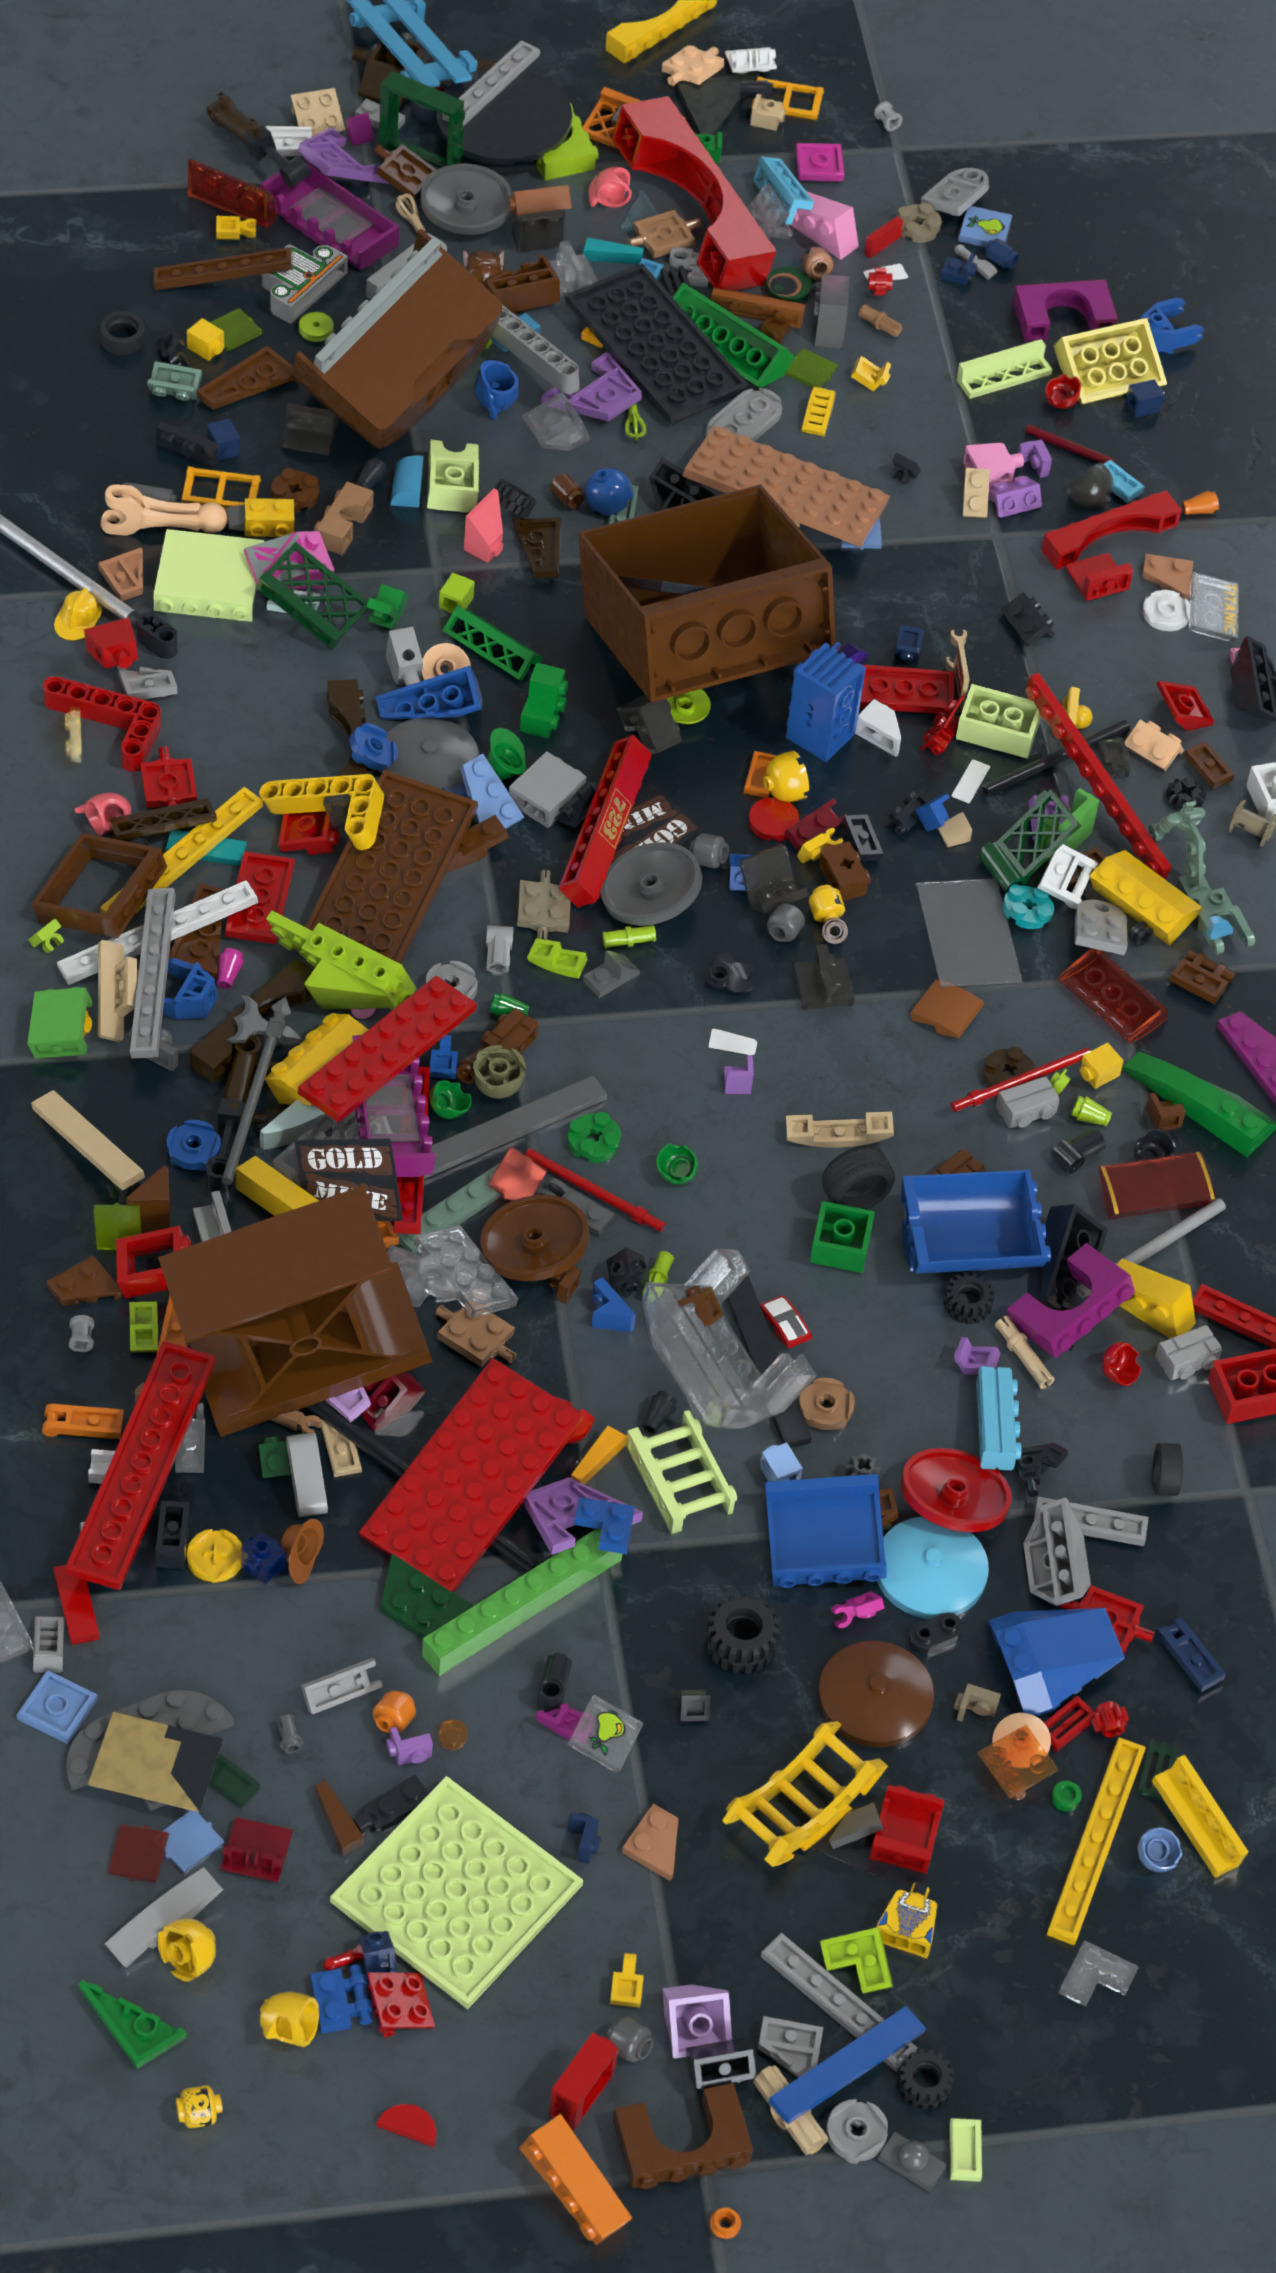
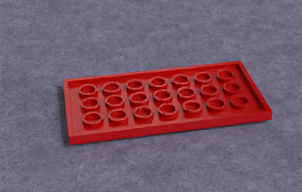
(472, 1475)

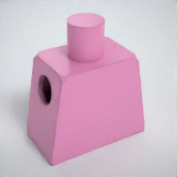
(993, 457)

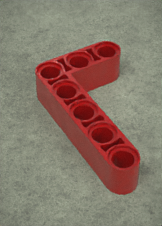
(110, 708)

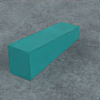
(612, 252)

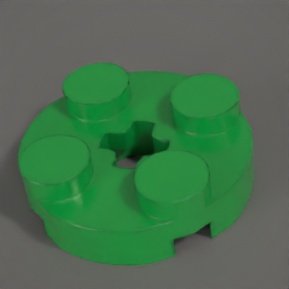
(594, 1124)

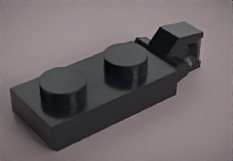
(392, 1806)

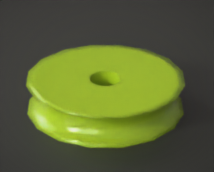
(316, 326)

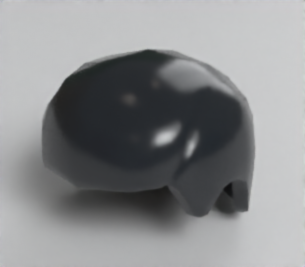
(1154, 1144)

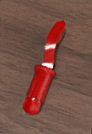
(343, 1959)

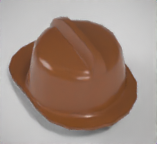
(302, 1546)

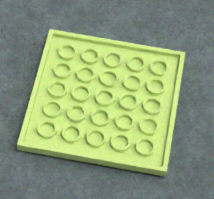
(457, 1891)

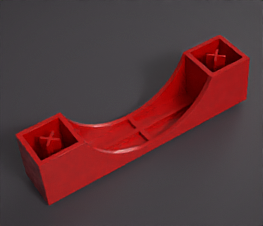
(661, 143)

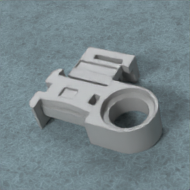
(695, 278)

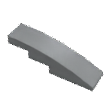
(180, 1902)

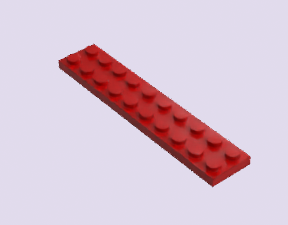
(140, 1465)

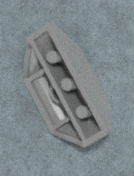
(1056, 1555)

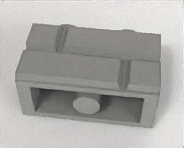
(1027, 1102)
(1188, 1353)

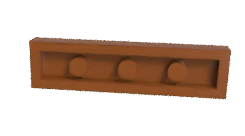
(759, 307)

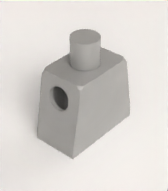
(404, 656)

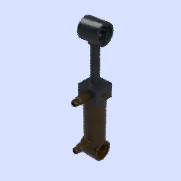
(256, 138)
(239, 1082)

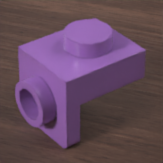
(972, 1358)
(410, 1750)

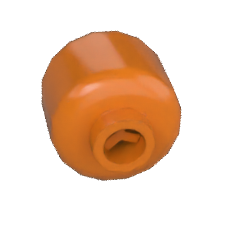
(394, 1710)

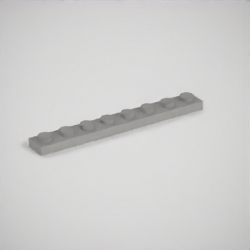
(152, 973)

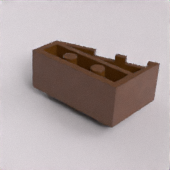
(527, 287)

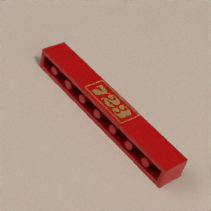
(605, 821)

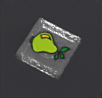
(605, 1733)

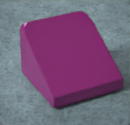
(359, 129)

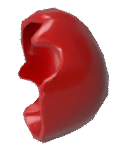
(1063, 391)
(1120, 1364)

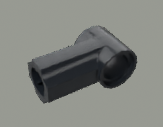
(1074, 1153)
(553, 1682)

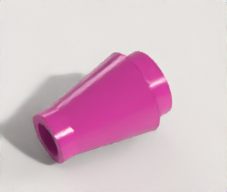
(228, 967)

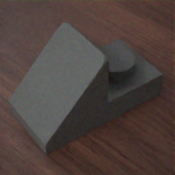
(610, 975)

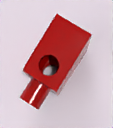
(112, 644)

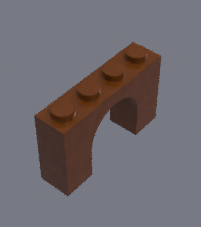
(653, 2163)

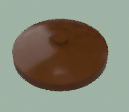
(535, 1237)
(876, 1693)

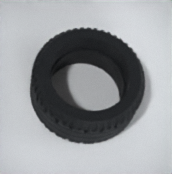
(858, 1177)

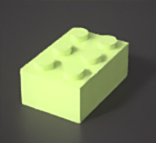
(998, 721)

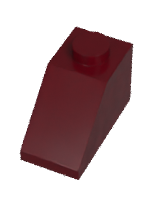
(392, 1400)

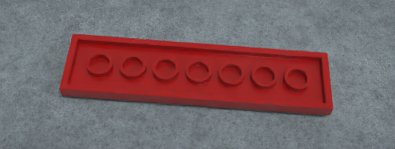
(386, 1049)

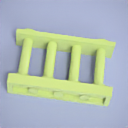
(662, 1490)

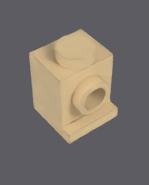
(767, 113)

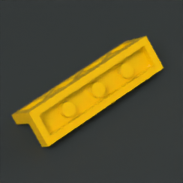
(1200, 1816)

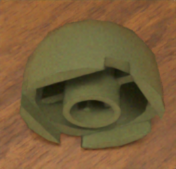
(499, 1071)

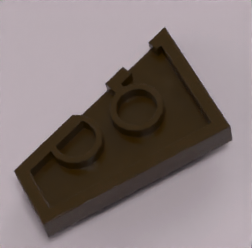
(541, 544)

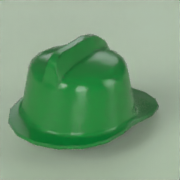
(506, 754)

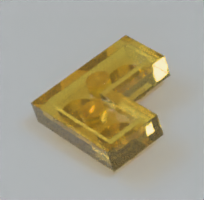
(73, 723)

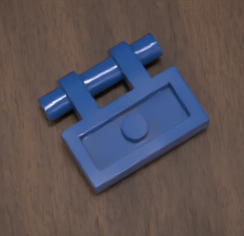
(330, 1995)

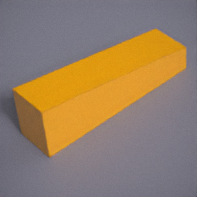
(602, 1451)

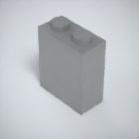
(546, 788)

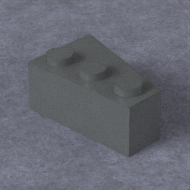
(831, 310)

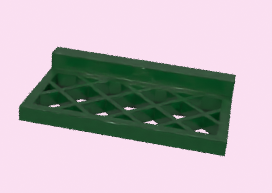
(297, 606)

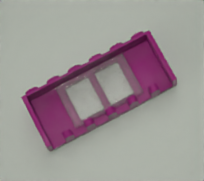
(334, 217)
(398, 1115)

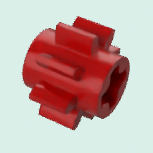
(880, 281)
(1110, 1719)

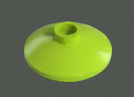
(689, 707)

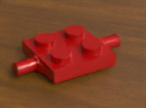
(168, 781)
(1122, 1614)

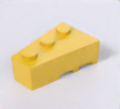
(1159, 1300)

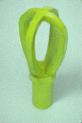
(634, 417)

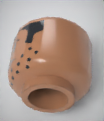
(816, 262)

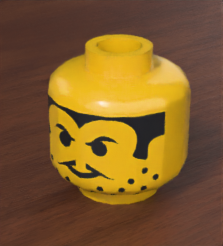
(826, 903)
(198, 2106)

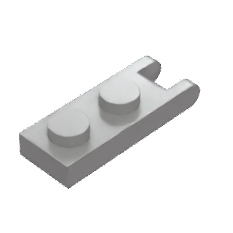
(339, 1687)

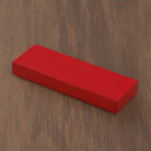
(76, 1607)

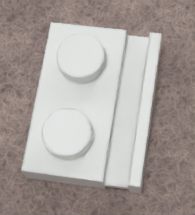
(289, 138)

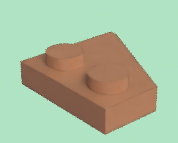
(1169, 573)

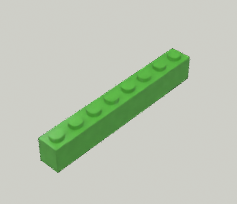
(517, 1603)

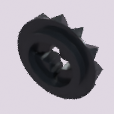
(1177, 799)

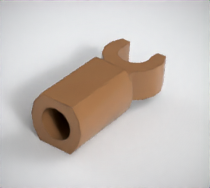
(297, 1421)

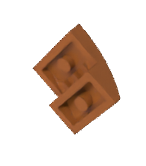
(947, 1009)

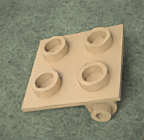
(318, 110)

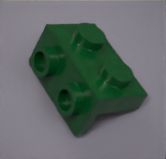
(274, 1457)

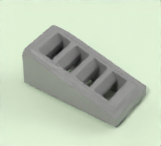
(48, 1645)

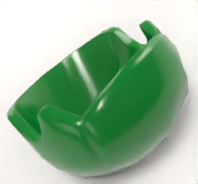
(449, 1100)
(676, 1164)

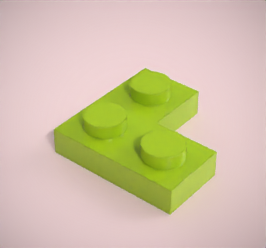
(866, 1952)

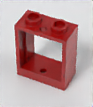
(149, 1281)
(584, 2080)

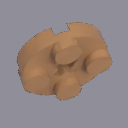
(826, 1418)

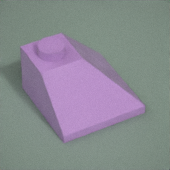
(695, 2017)

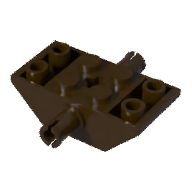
(380, 64)

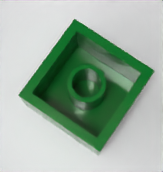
(842, 1237)

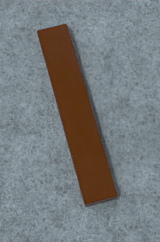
(223, 268)

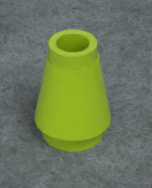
(1090, 1111)

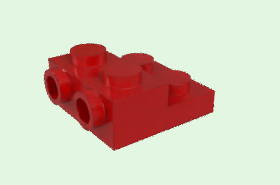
(309, 832)

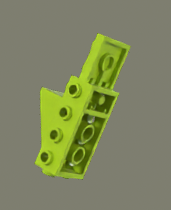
(345, 970)

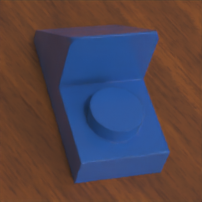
(612, 1310)

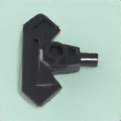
(1030, 1464)

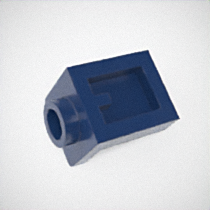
(959, 270)
(378, 1953)

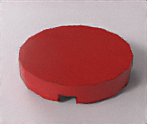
(771, 818)

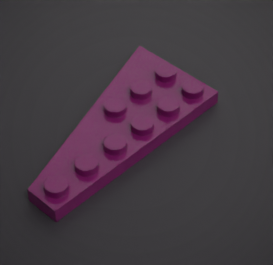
(1254, 1047)

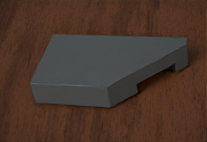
(856, 1825)

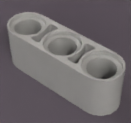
(306, 1474)

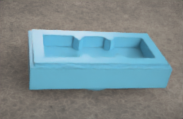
(1124, 484)

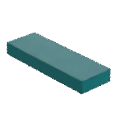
(226, 852)

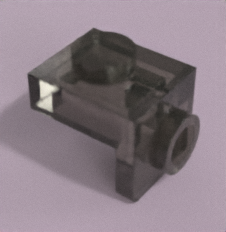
(337, 808)

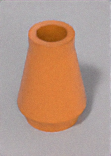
(1201, 504)

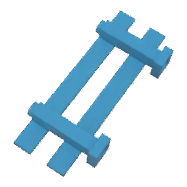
(412, 15)

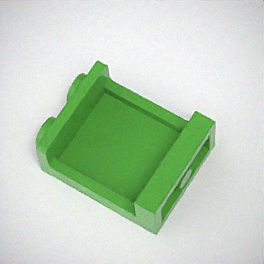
(1085, 811)
(58, 1022)

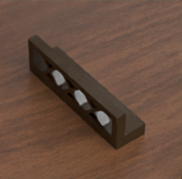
(162, 820)

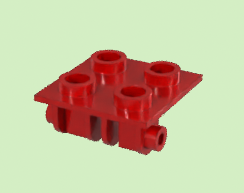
(944, 729)
(399, 2001)

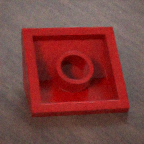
(1186, 705)

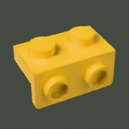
(269, 517)

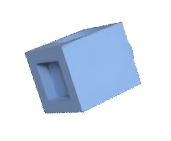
(780, 1464)

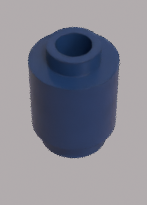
(1001, 253)

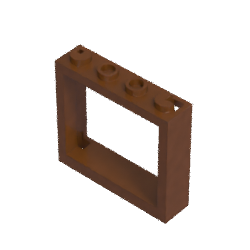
(149, 865)

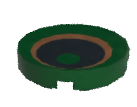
(789, 284)

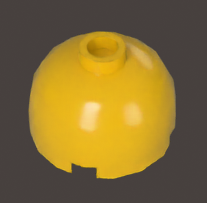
(786, 778)
(188, 1947)

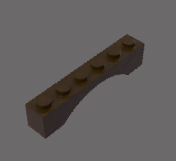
(344, 708)
(214, 1053)

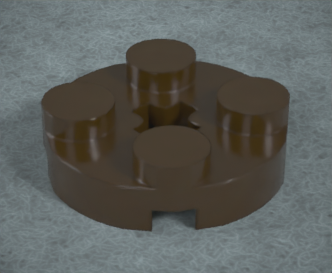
(1003, 1060)

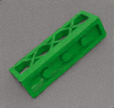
(499, 638)

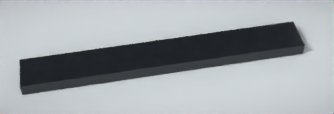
(763, 1352)

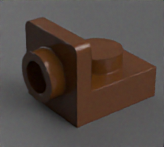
(776, 328)
(705, 1303)

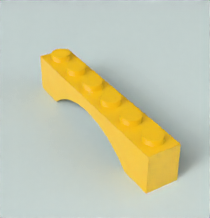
(631, 39)

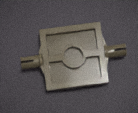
(542, 906)

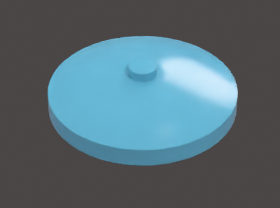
(932, 1569)

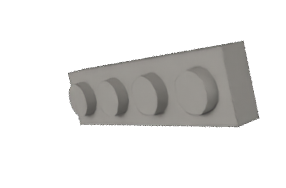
(1106, 1523)

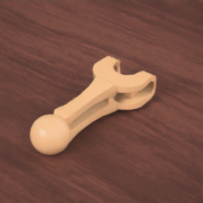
(139, 511)

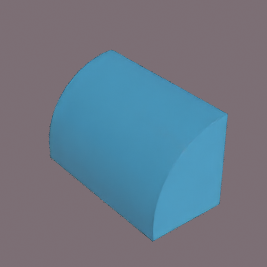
(407, 482)

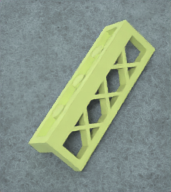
(1000, 365)

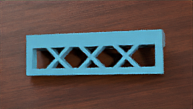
(783, 182)

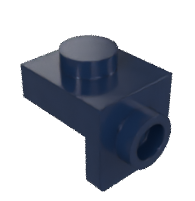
(909, 643)
(587, 1827)

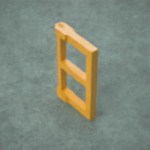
(818, 91)
(223, 476)

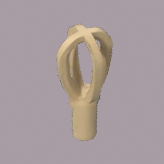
(413, 218)

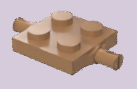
(664, 233)
(476, 1337)

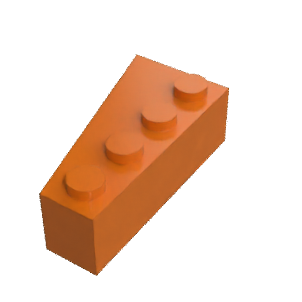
(575, 2179)

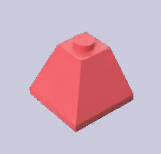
(484, 528)

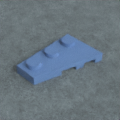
(492, 797)

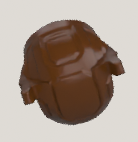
(483, 264)

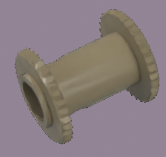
(1252, 823)

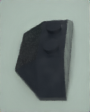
(674, 489)
(1254, 680)

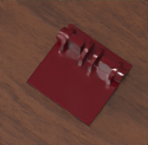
(256, 1849)

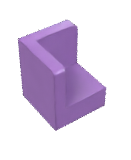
(739, 1079)

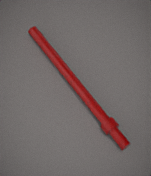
(977, 1097)
(638, 1213)

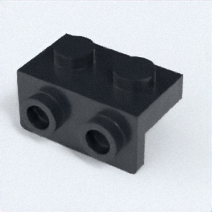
(1026, 619)

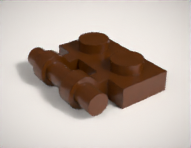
(1195, 978)

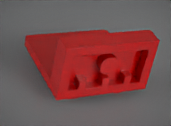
(1100, 576)

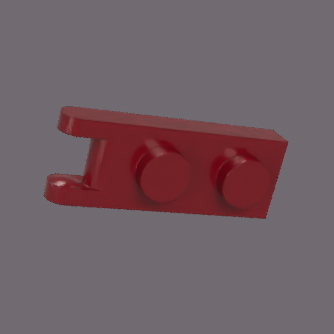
(814, 825)

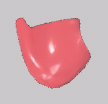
(610, 188)
(102, 808)

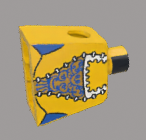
(909, 1921)

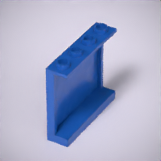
(825, 1530)

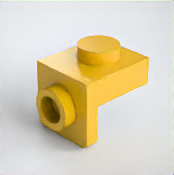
(870, 374)

